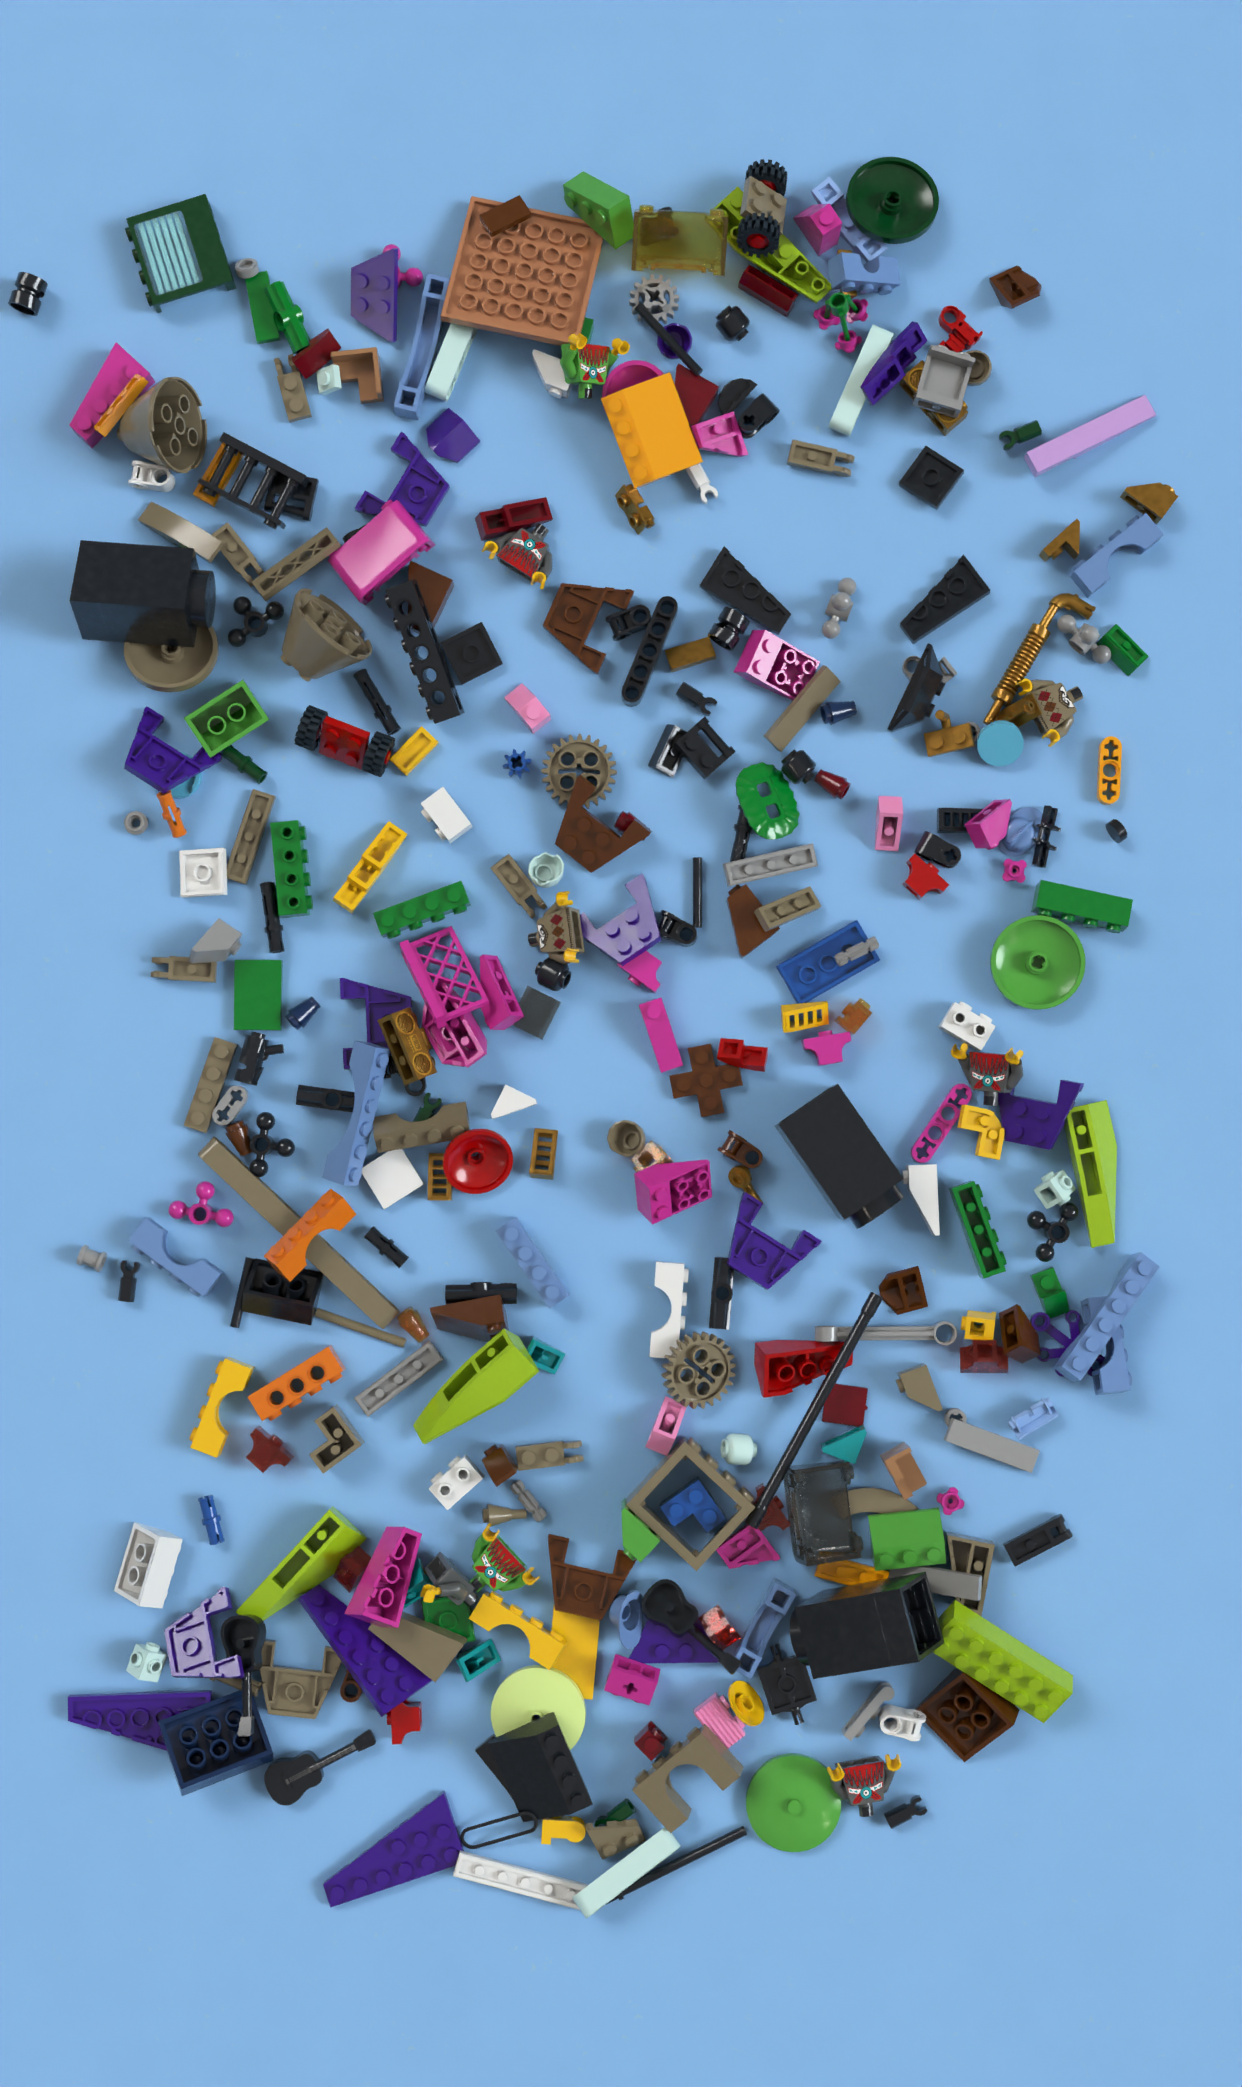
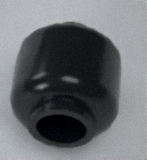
(732, 323)
(798, 767)
(552, 974)

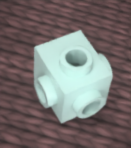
(1055, 1189)
(146, 1662)

